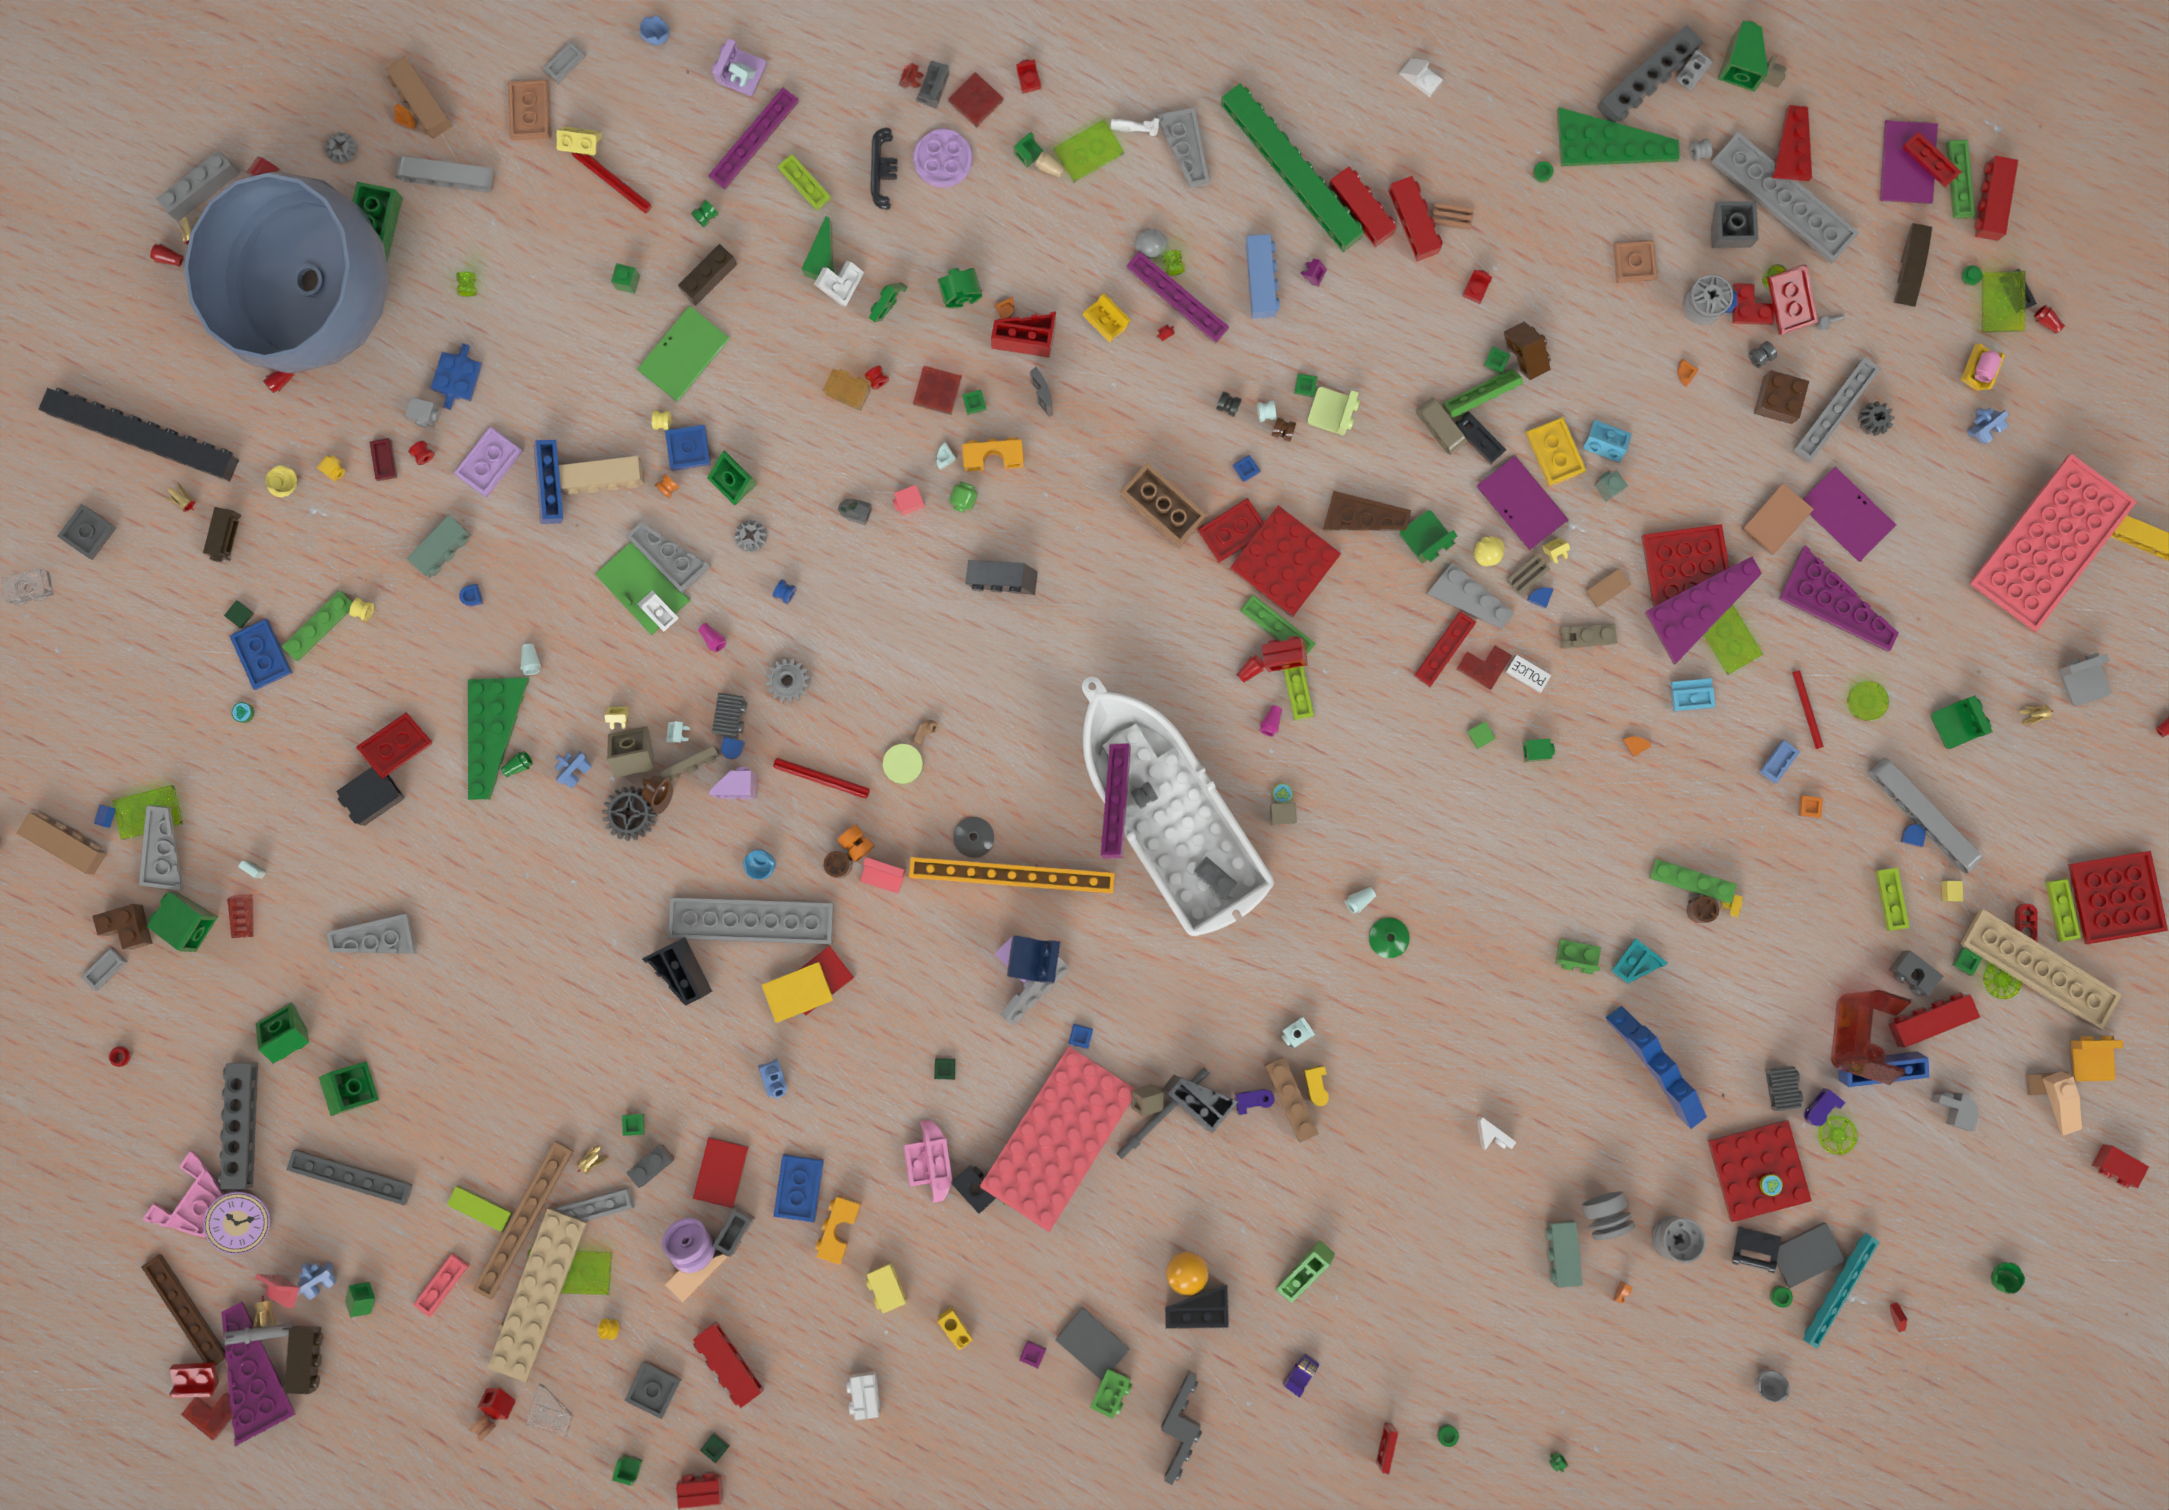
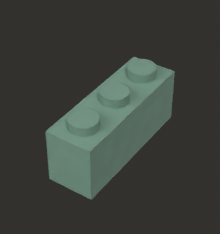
(439, 547)
(1564, 1253)

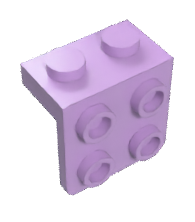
(730, 54)

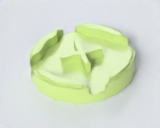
(902, 764)

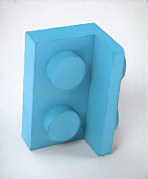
(1607, 441)

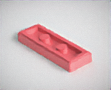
(441, 1285)

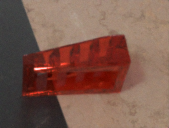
(233, 916)

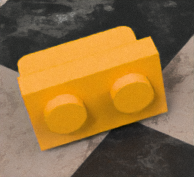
(2094, 1058)

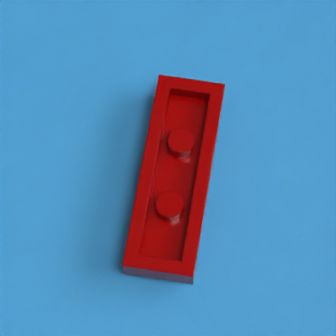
(1931, 159)

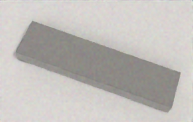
(599, 1205)

